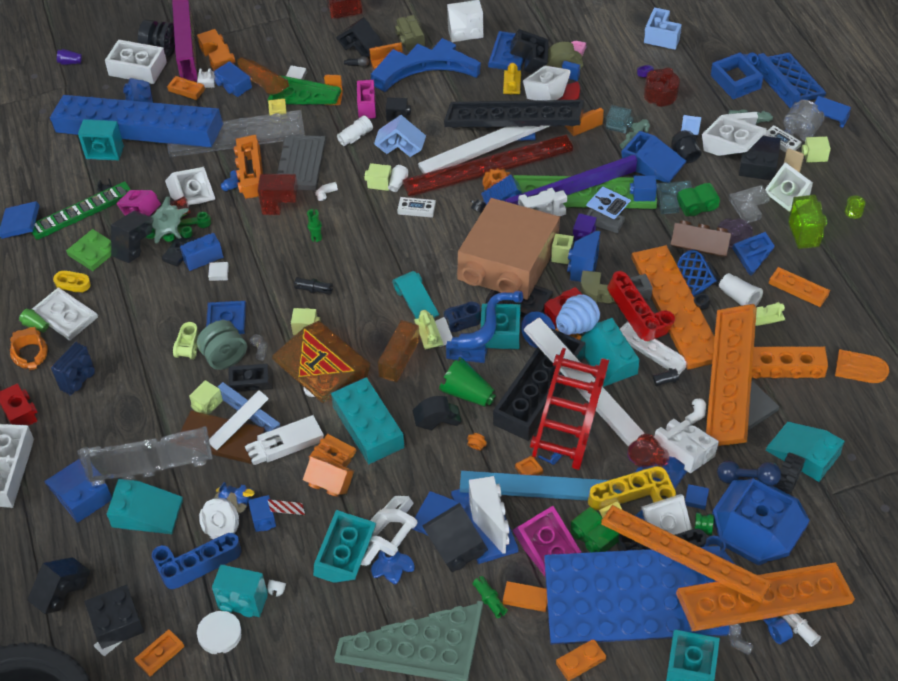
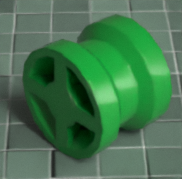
(704, 523)

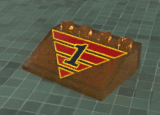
(321, 361)

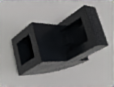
(434, 411)

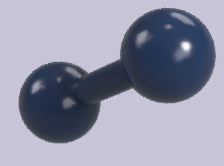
(767, 473)

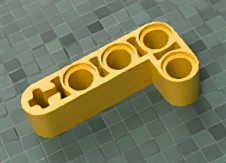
(600, 499)

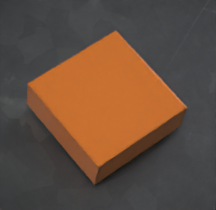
(529, 467)

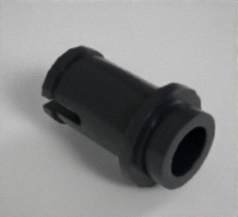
(666, 377)

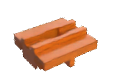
(333, 445)

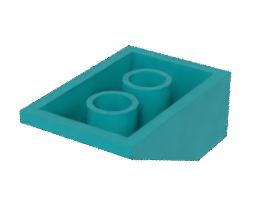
(814, 444)
(143, 507)

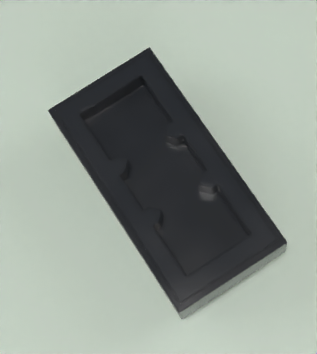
(174, 254)

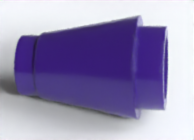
(68, 57)

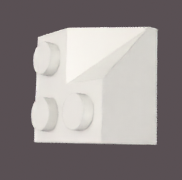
(465, 20)
(546, 83)

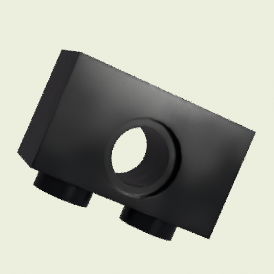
(251, 377)

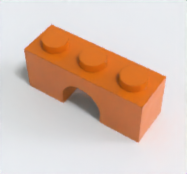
(213, 46)

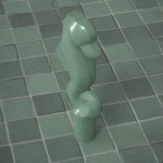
(762, 117)
(636, 127)

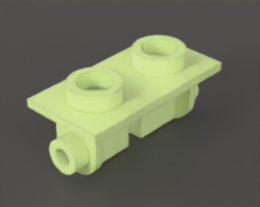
(769, 314)
(428, 330)

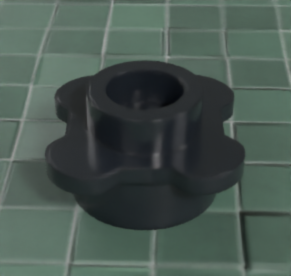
(478, 205)

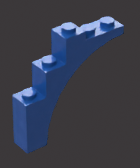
(420, 59)

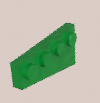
(307, 92)

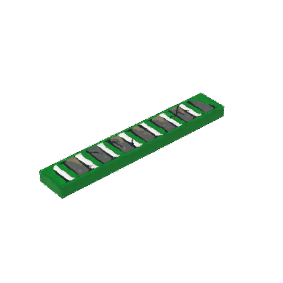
(79, 211)

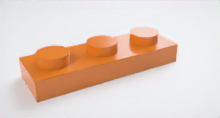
(799, 287)

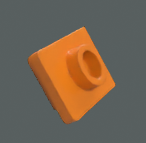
(334, 80)

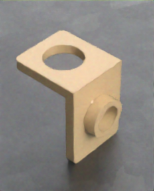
(794, 159)

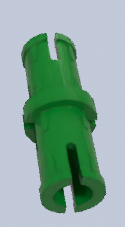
(314, 225)
(490, 597)

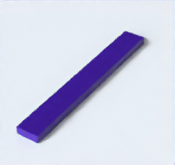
(586, 179)

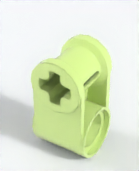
(186, 341)

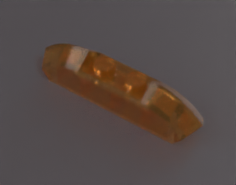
(263, 76)

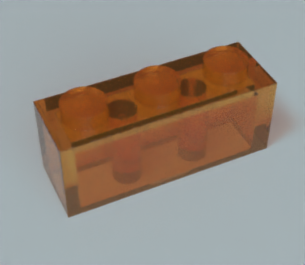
(398, 351)

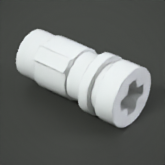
(353, 132)

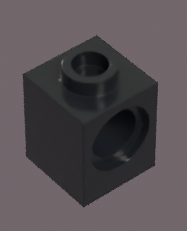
(397, 107)

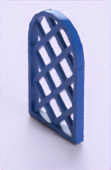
(708, 270)

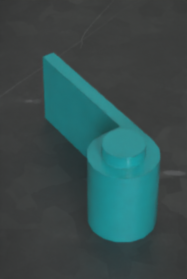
(414, 293)

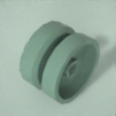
(221, 344)

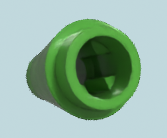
(32, 319)

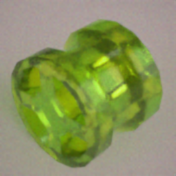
(855, 207)

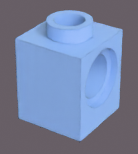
(691, 124)

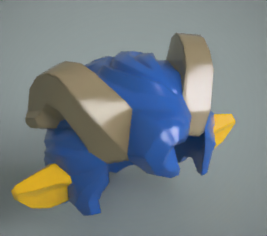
(238, 497)

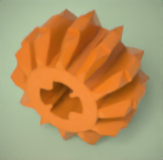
(493, 177)

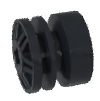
(158, 35)

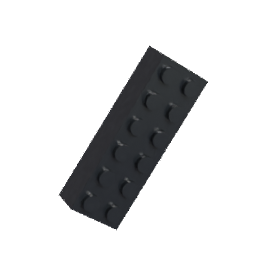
(525, 400)

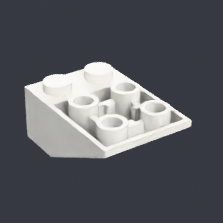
(489, 510)

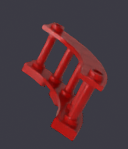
(588, 410)

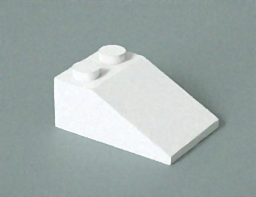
(731, 136)

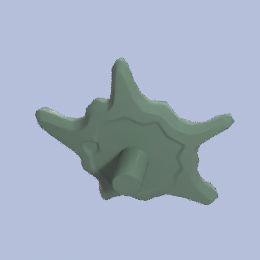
(167, 219)

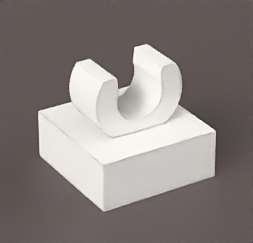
(206, 78)

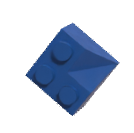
(584, 255)

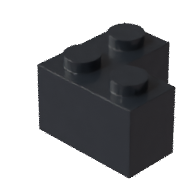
(360, 36)
(531, 48)
(127, 235)
(55, 581)

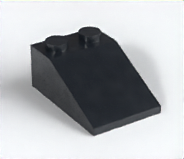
(761, 159)
(455, 537)

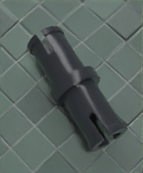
(313, 286)

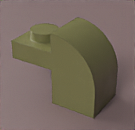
(563, 52)
(593, 288)

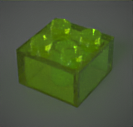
(807, 221)

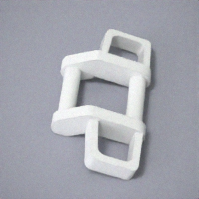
(391, 514)

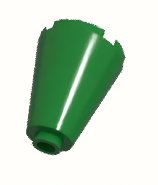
(467, 384)

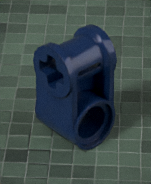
(464, 316)

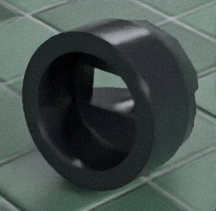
(702, 296)

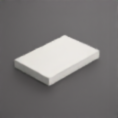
(65, 313)

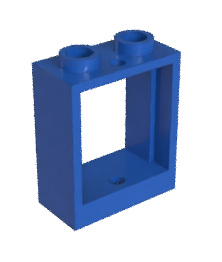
(741, 87)

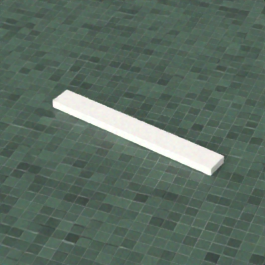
(477, 147)
(606, 405)

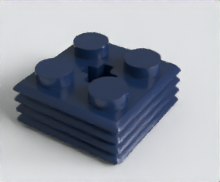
(73, 368)

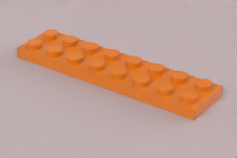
(671, 293)
(731, 375)
(790, 593)

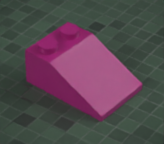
(545, 536)

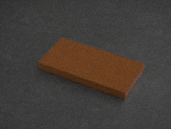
(235, 446)

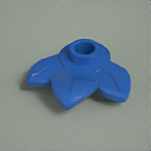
(392, 566)

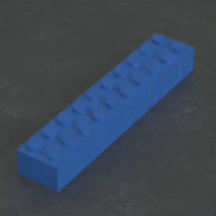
(141, 119)

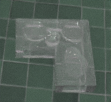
(746, 202)

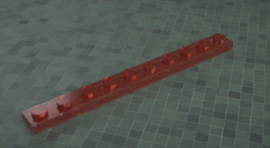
(478, 167)

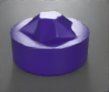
(643, 70)

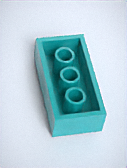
(367, 420)

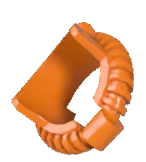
(26, 337)

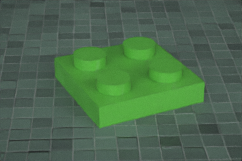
(91, 250)

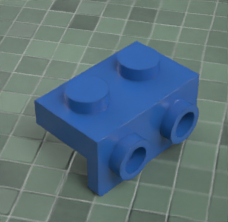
(138, 91)

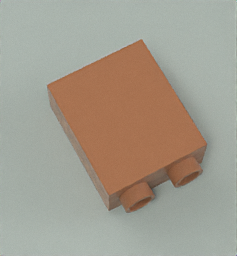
(507, 248)

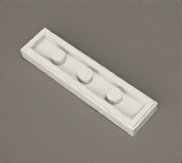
(654, 350)

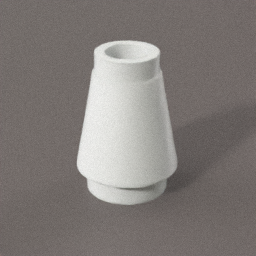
(398, 174)

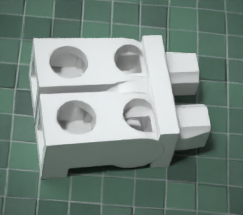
(546, 201)
(687, 444)

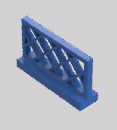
(782, 84)

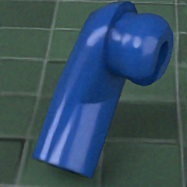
(230, 183)

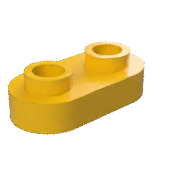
(72, 281)

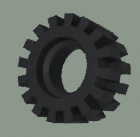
(790, 472)

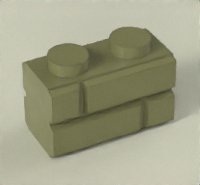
(409, 32)

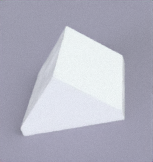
(788, 184)

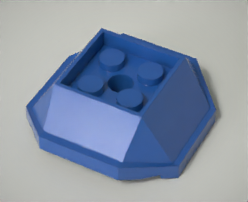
(754, 535)

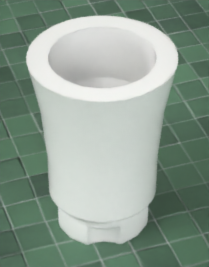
(740, 290)

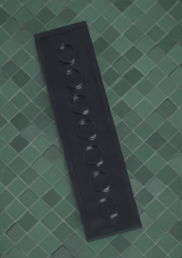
(514, 113)

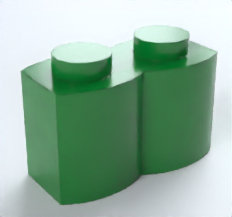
(698, 199)
(590, 530)

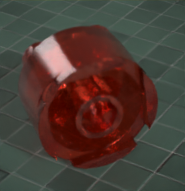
(661, 87)

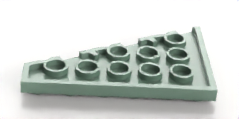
(424, 647)

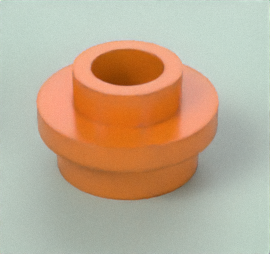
(476, 441)

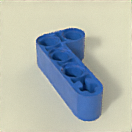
(227, 544)

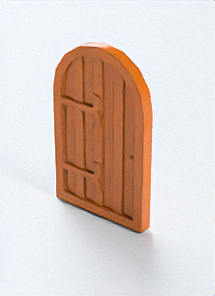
(861, 367)

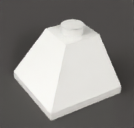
(191, 184)

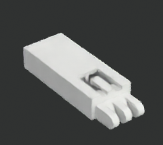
(293, 436)

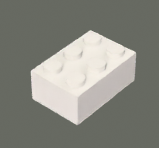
(135, 61)

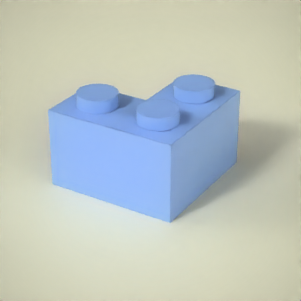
(661, 31)
(400, 134)

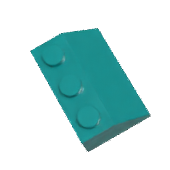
(609, 343)
(343, 547)

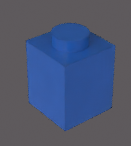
(643, 188)
(261, 514)

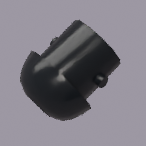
(685, 144)

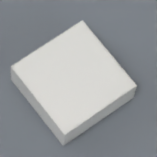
(297, 72)
(218, 271)

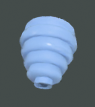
(578, 315)

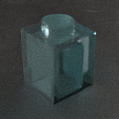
(619, 119)

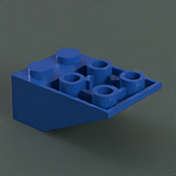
(653, 157)

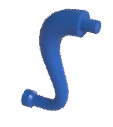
(485, 334)

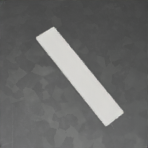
(237, 420)

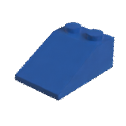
(76, 493)

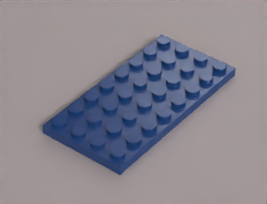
(619, 596)

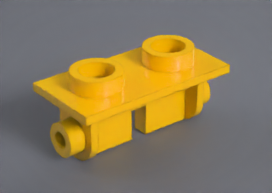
(512, 80)

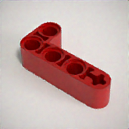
(636, 310)

